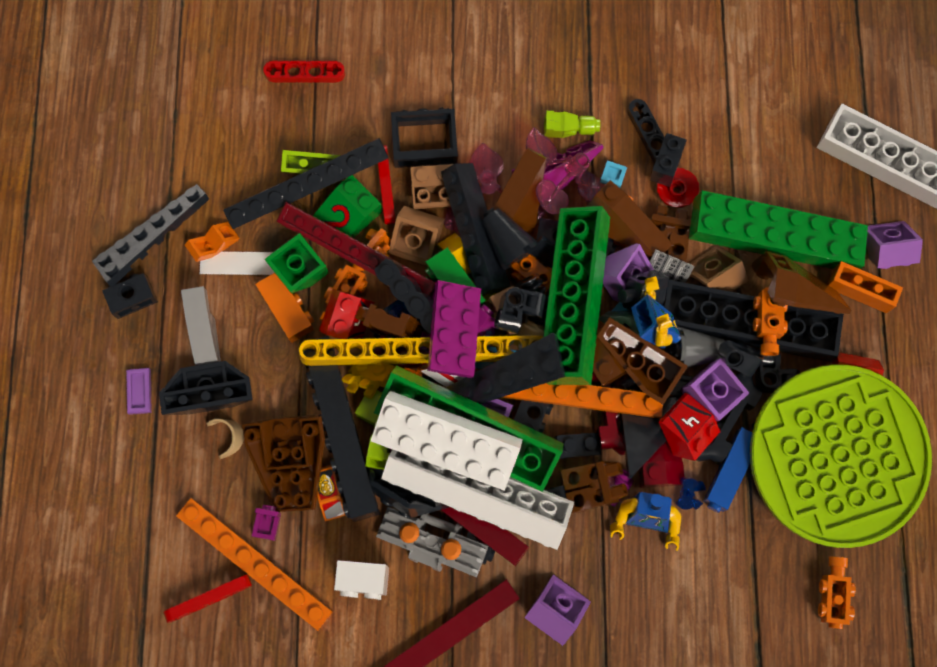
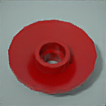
(688, 185)

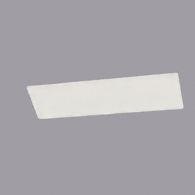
(237, 263)

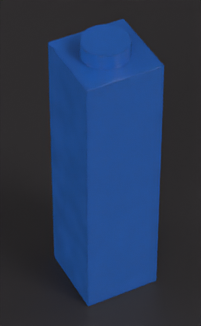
(730, 473)

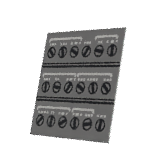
(670, 266)

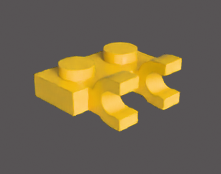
(368, 377)

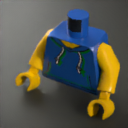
(653, 320)
(649, 512)

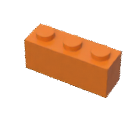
(864, 287)
(285, 307)

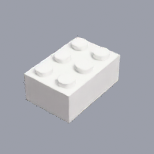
(361, 578)

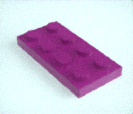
(454, 329)

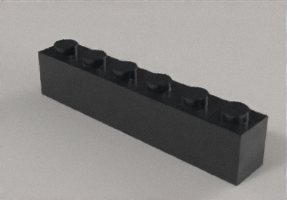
(468, 210)

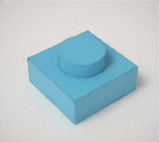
(613, 172)

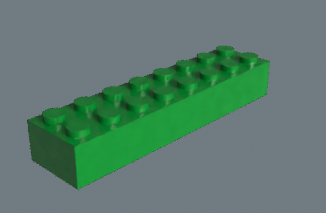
(777, 229)
(577, 289)
(537, 452)

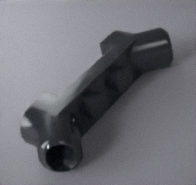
(719, 447)

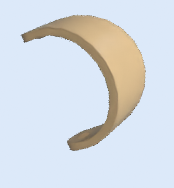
(237, 435)

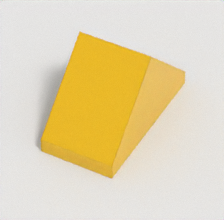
(456, 247)

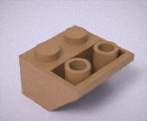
(429, 187)

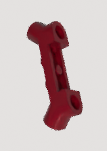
(609, 435)

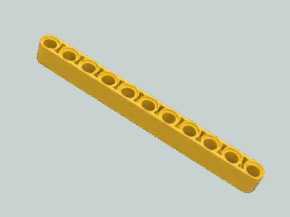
(411, 344)

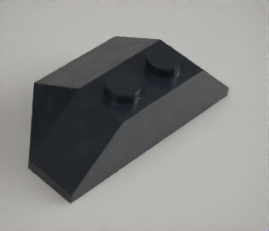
(205, 389)
(404, 500)

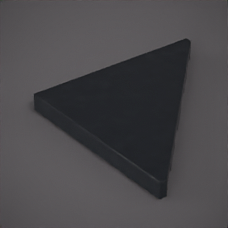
(642, 437)

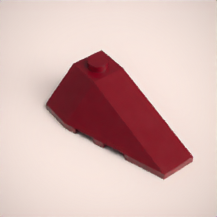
(662, 469)

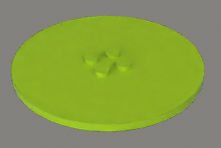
(841, 456)

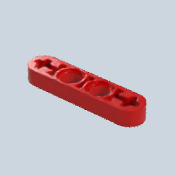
(304, 67)
(386, 191)
(207, 598)

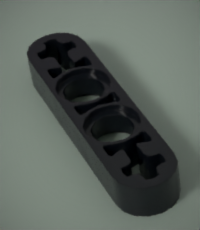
(646, 137)

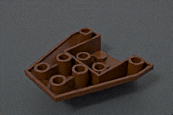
(796, 286)
(287, 459)

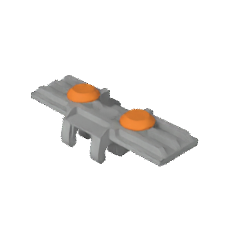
(430, 549)

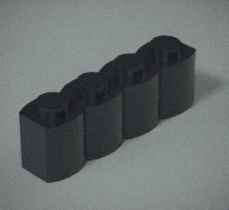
(406, 290)

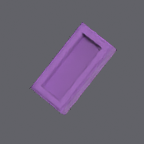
(139, 391)

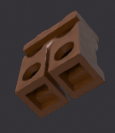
(675, 229)
(384, 323)
(601, 485)

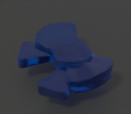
(687, 493)

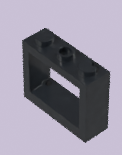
(424, 157)

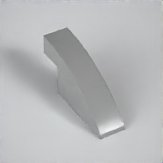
(200, 326)

